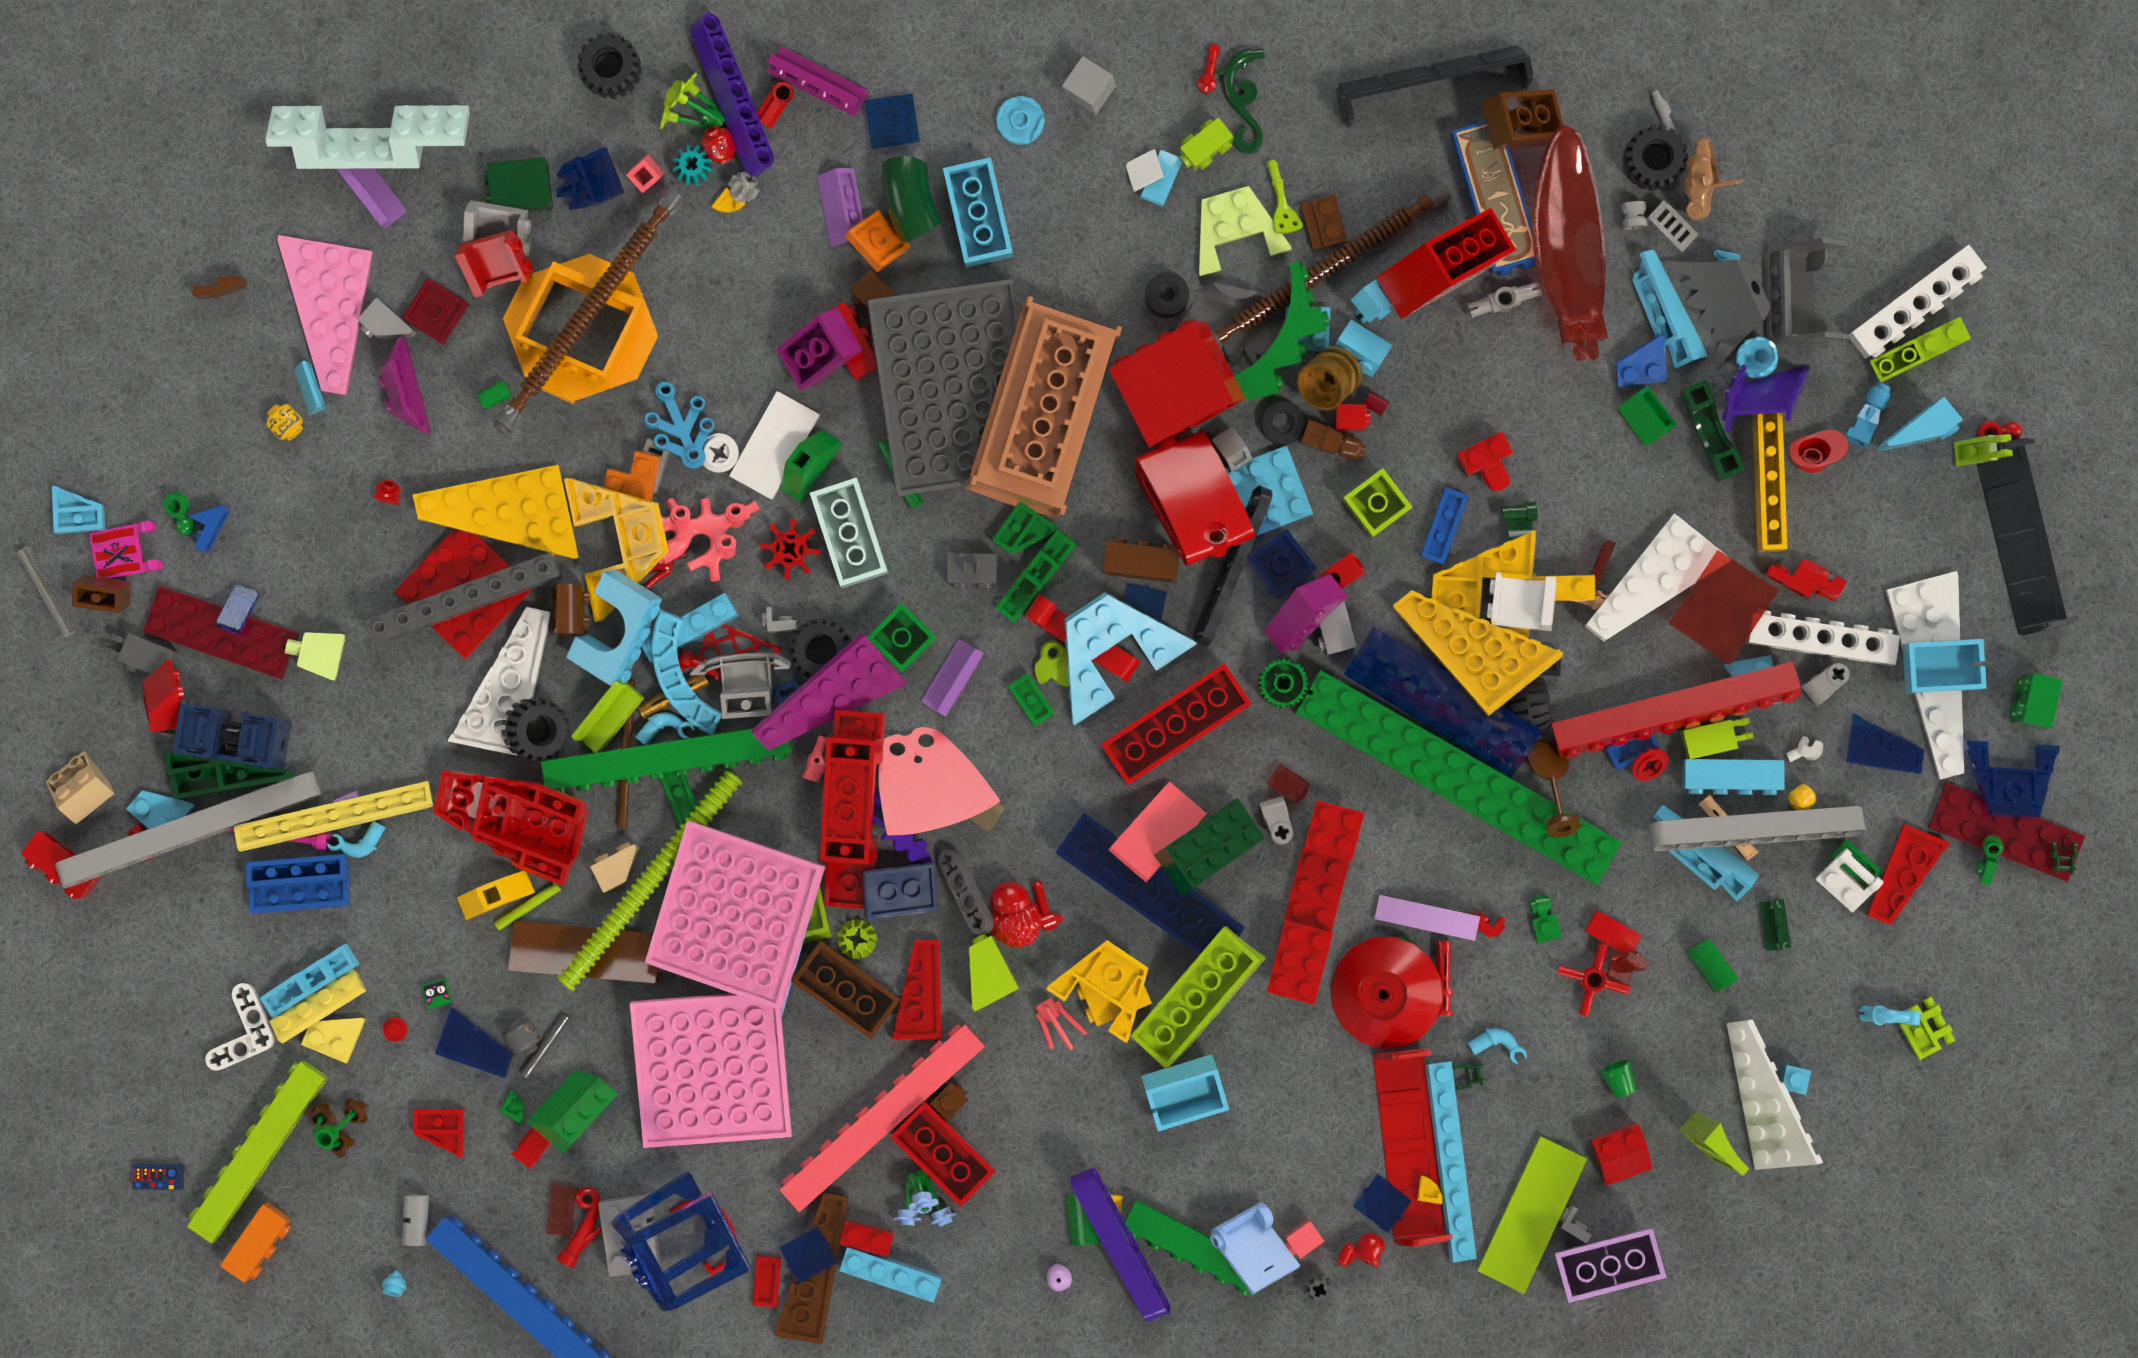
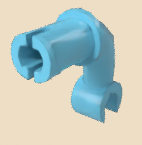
(659, 721)
(364, 846)
(1882, 1015)
(1496, 1036)

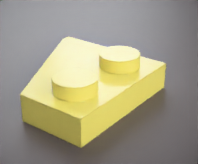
(334, 1037)

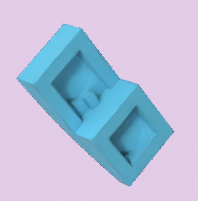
(1159, 190)

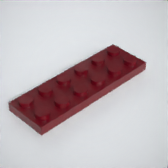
(193, 625)
(2024, 840)

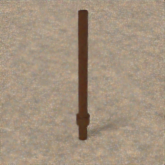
(624, 788)

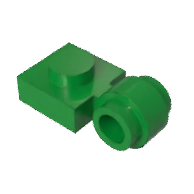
(1987, 866)
(1546, 926)

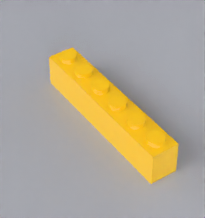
(1769, 482)

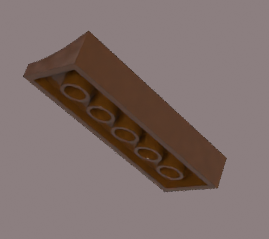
(551, 947)

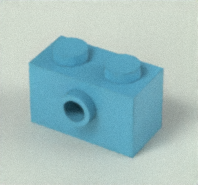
(1365, 346)

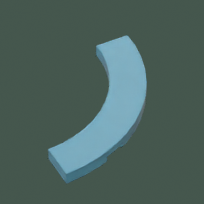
(672, 679)

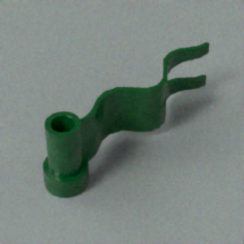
(1519, 519)

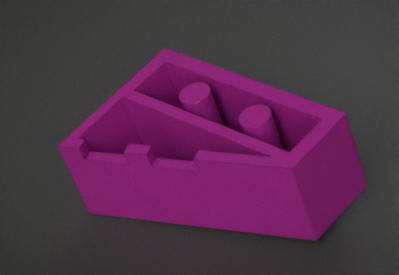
(1304, 612)

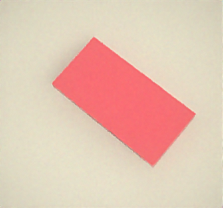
(1157, 826)

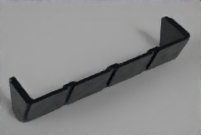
(1437, 71)
(2022, 541)

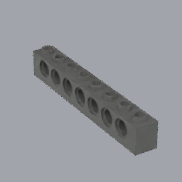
(463, 599)

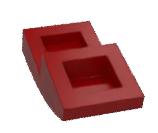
(1612, 932)

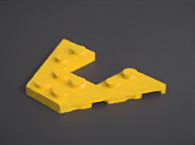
(637, 527)
(1463, 583)

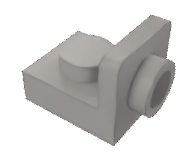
(784, 623)
(1577, 1228)

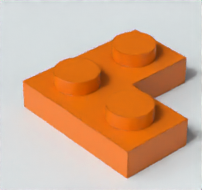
(641, 479)

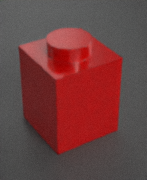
(1352, 417)

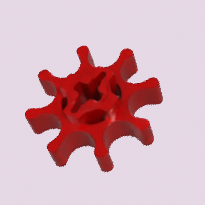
(780, 557)

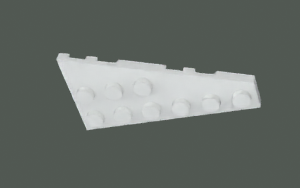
(1660, 573)

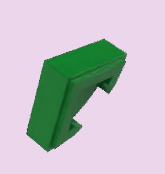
(513, 1107)

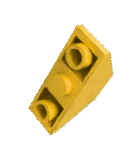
(495, 894)

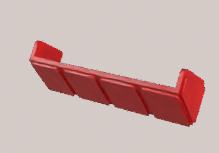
(1408, 1141)

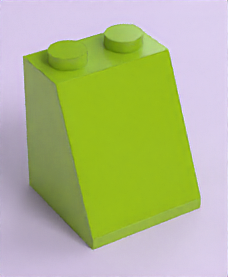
(989, 972)

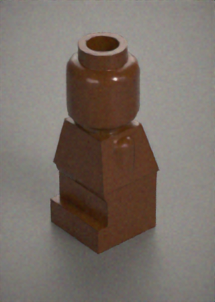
(1330, 441)

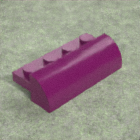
(817, 81)

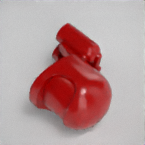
(1368, 1250)

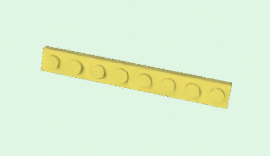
(333, 816)

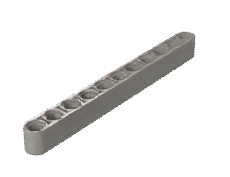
(187, 829)

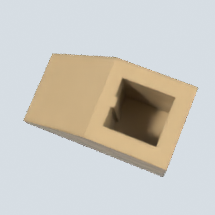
(615, 869)

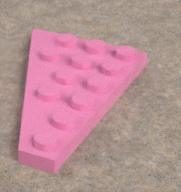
(329, 296)

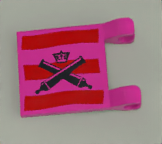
(119, 551)

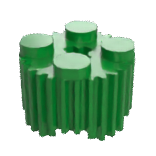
(1280, 697)

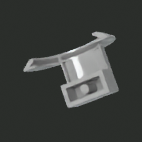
(745, 682)

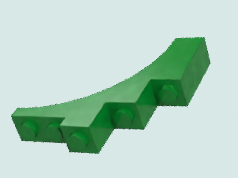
(1301, 321)

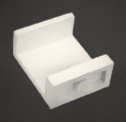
(1522, 603)

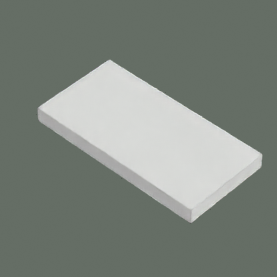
(772, 443)

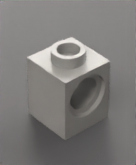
(1232, 449)

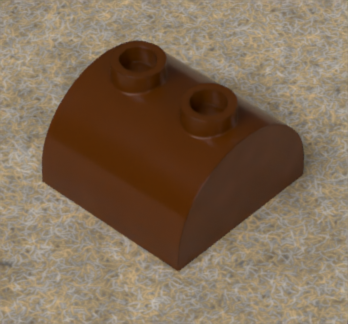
(568, 609)

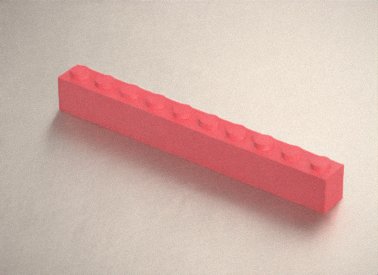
(882, 1117)

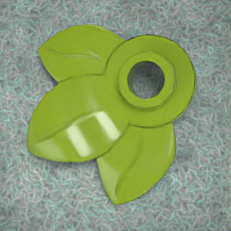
(1052, 667)

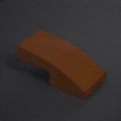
(224, 286)

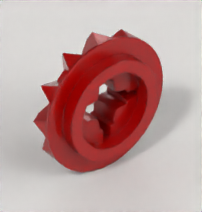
(1646, 772)

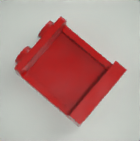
(493, 261)

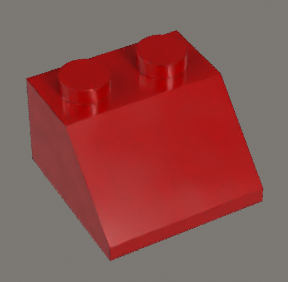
(1621, 1153)

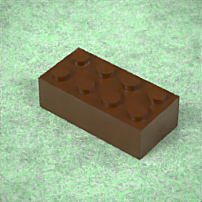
(846, 989)

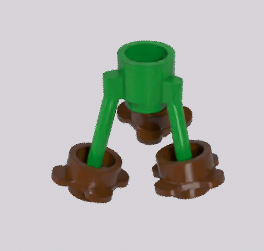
(333, 1137)

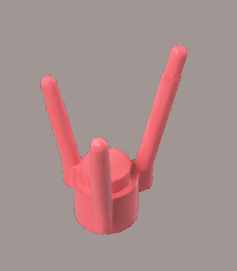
(1049, 1011)

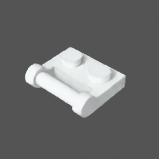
(1843, 885)

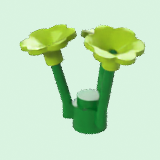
(711, 116)

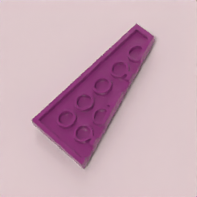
(844, 683)

